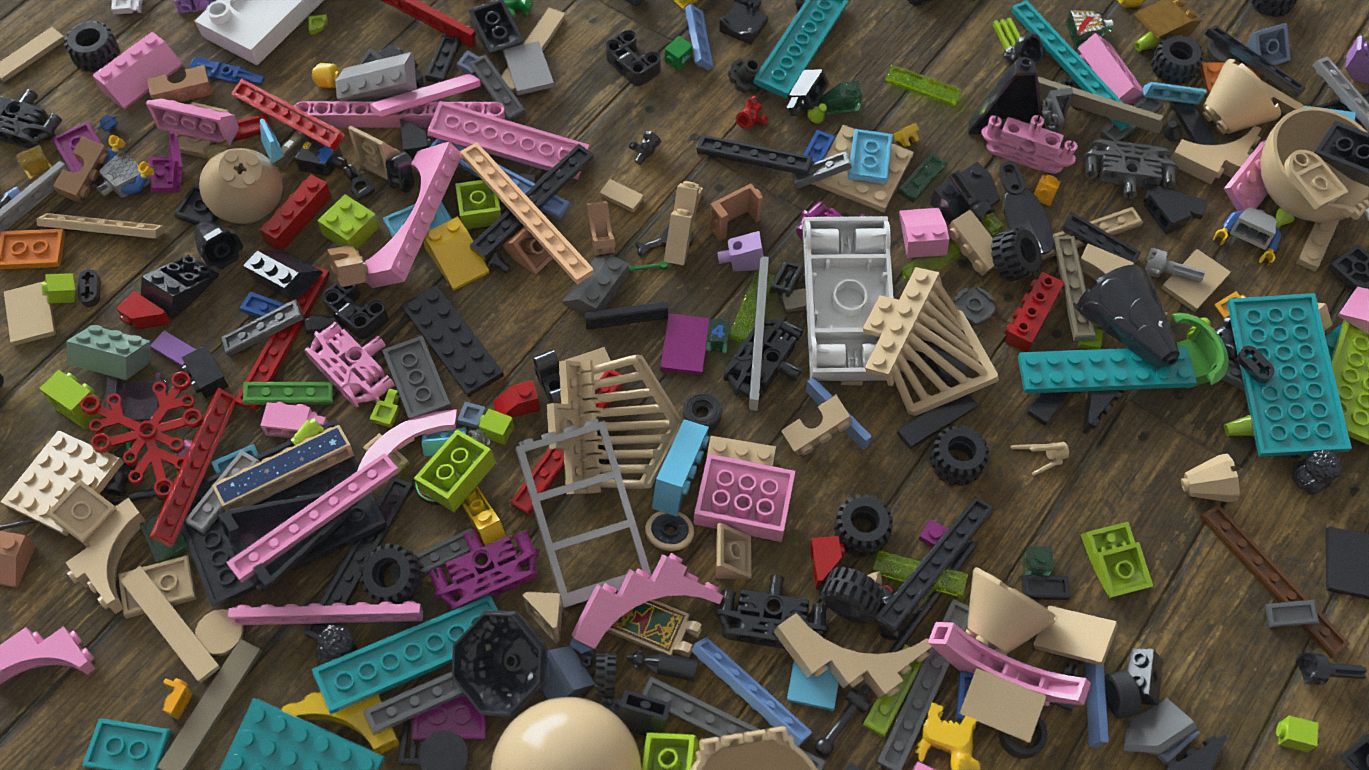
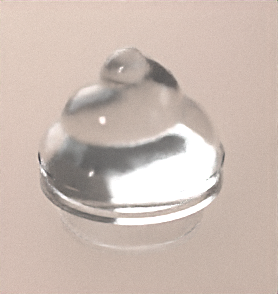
(479, 436)

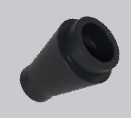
(317, 323)

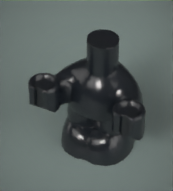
(647, 146)
(118, 483)

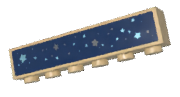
(284, 469)

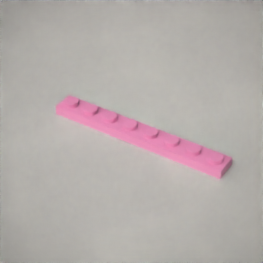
(313, 517)
(317, 613)

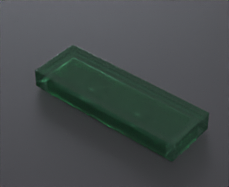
(922, 177)

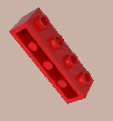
(296, 213)
(1034, 311)

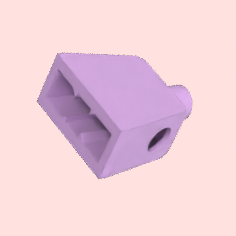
(743, 252)

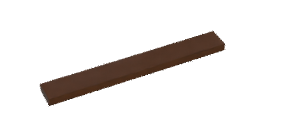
(1270, 576)

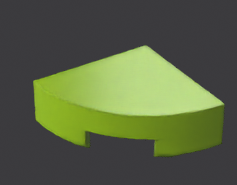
(317, 23)

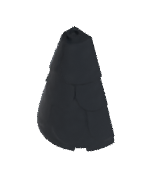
(1013, 96)
(1131, 312)
(252, 523)

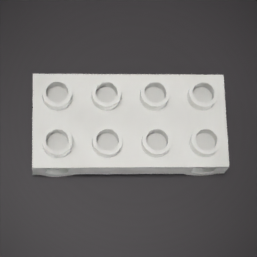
(844, 276)

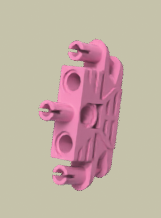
(1029, 144)
(359, 374)

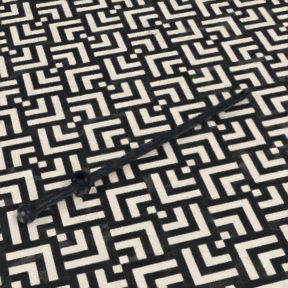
(859, 700)

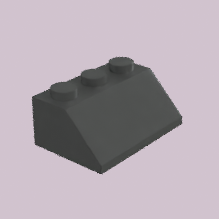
(601, 287)

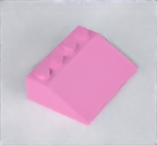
(744, 497)

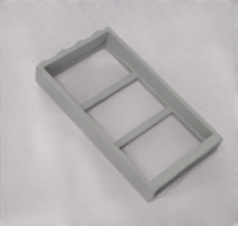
(549, 438)

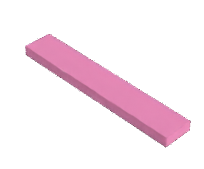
(425, 95)

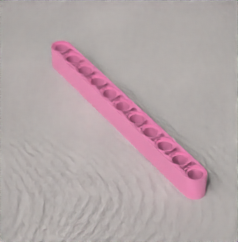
(361, 116)

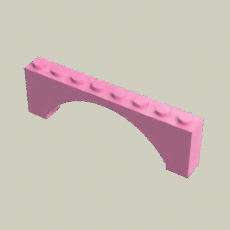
(396, 258)

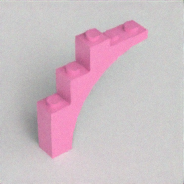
(606, 606)
(968, 654)

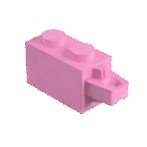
(286, 420)

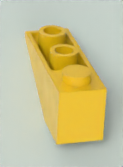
(483, 517)

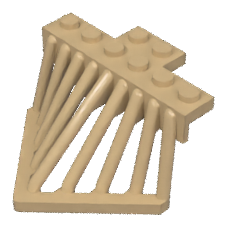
(906, 323)
(579, 406)

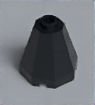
(217, 244)

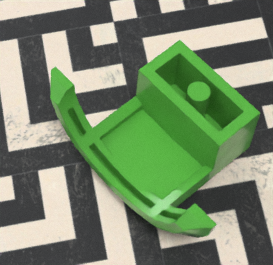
(1205, 350)

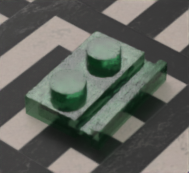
(160, 550)

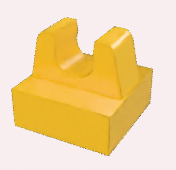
(906, 133)

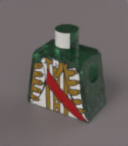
(1084, 24)

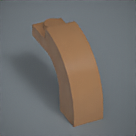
(600, 228)

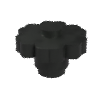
(743, 73)

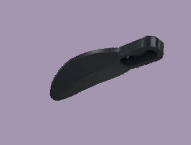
(1023, 207)

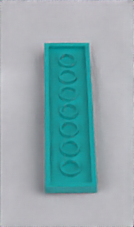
(799, 45)
(1100, 371)
(395, 658)

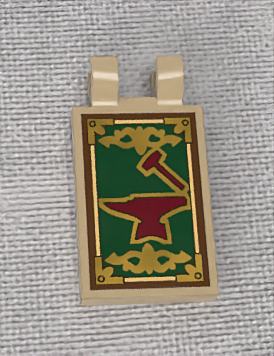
(657, 628)

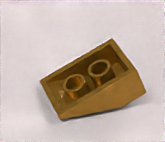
(1169, 18)

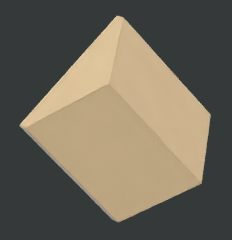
(732, 553)
(546, 611)

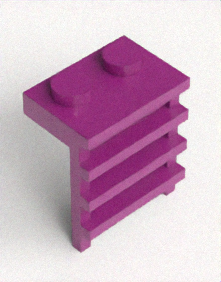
(167, 169)

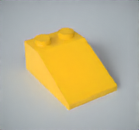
(452, 254)

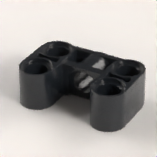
(621, 54)
(350, 314)
(547, 372)

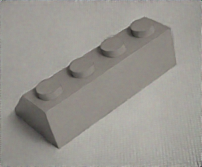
(377, 79)

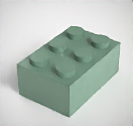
(108, 352)

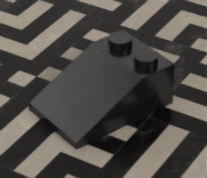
(495, 26)
(1346, 151)

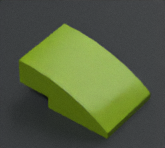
(1117, 559)

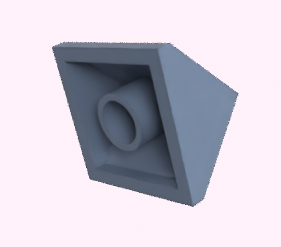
(1271, 44)
(566, 674)

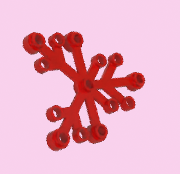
(154, 454)

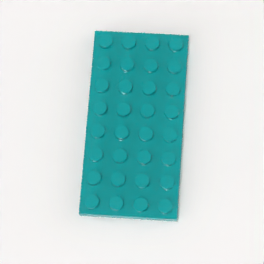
(1301, 402)

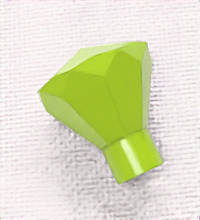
(817, 114)
(1283, 217)

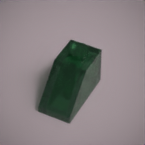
(842, 98)

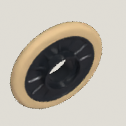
(665, 541)

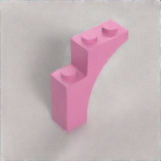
(30, 650)

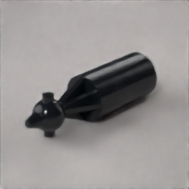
(666, 665)

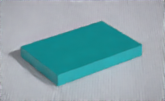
(126, 746)

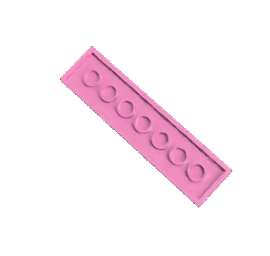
(500, 136)

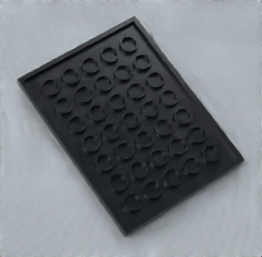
(213, 549)

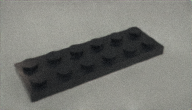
(452, 340)

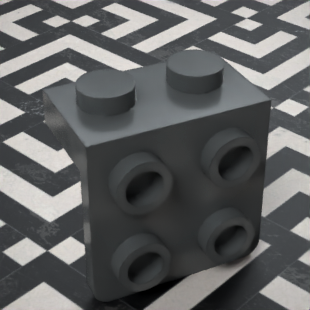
(1056, 108)

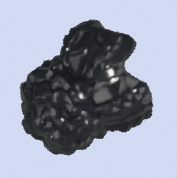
(1316, 471)
(333, 643)

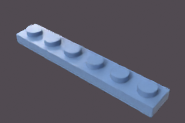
(750, 690)

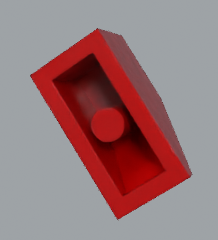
(141, 312)
(518, 400)
(825, 556)

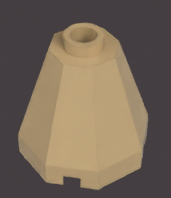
(1213, 480)

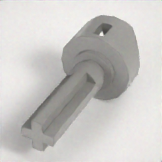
(1159, 263)

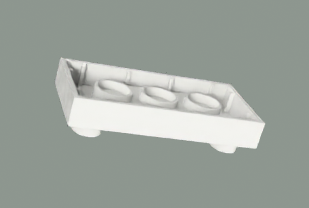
(252, 26)

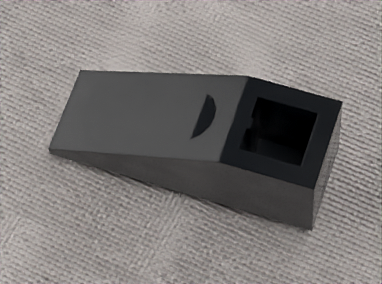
(1098, 403)
(1199, 759)

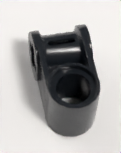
(399, 171)

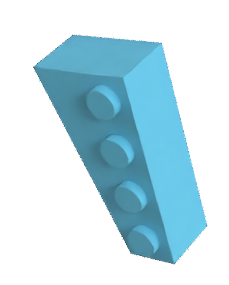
(680, 467)

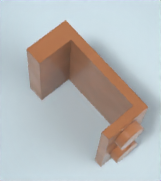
(733, 205)

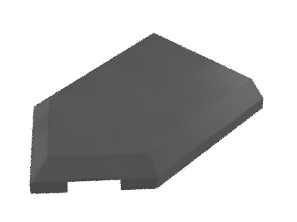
(1158, 729)

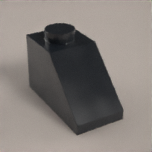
(413, 138)
(1167, 212)

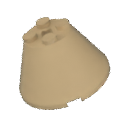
(1239, 100)
(240, 186)
(1003, 615)

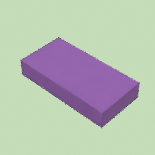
(171, 348)

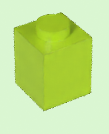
(59, 288)
(496, 426)
(1297, 733)

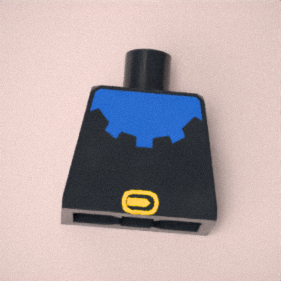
(319, 159)

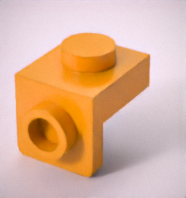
(1047, 189)

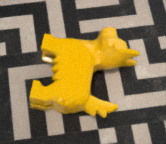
(950, 738)

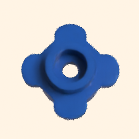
(108, 123)

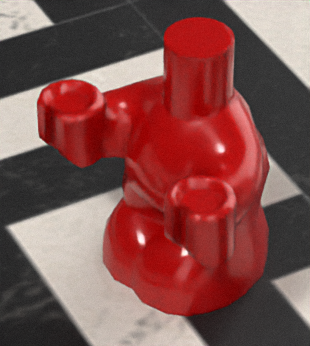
(749, 115)

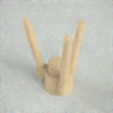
(1054, 451)

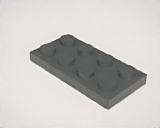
(416, 378)

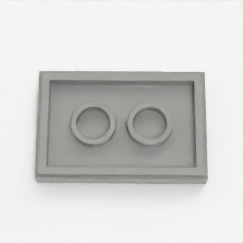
(528, 68)

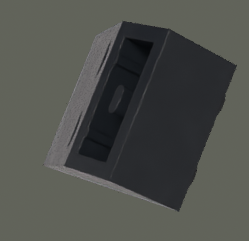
(177, 284)

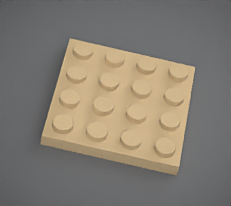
(867, 193)
(55, 472)

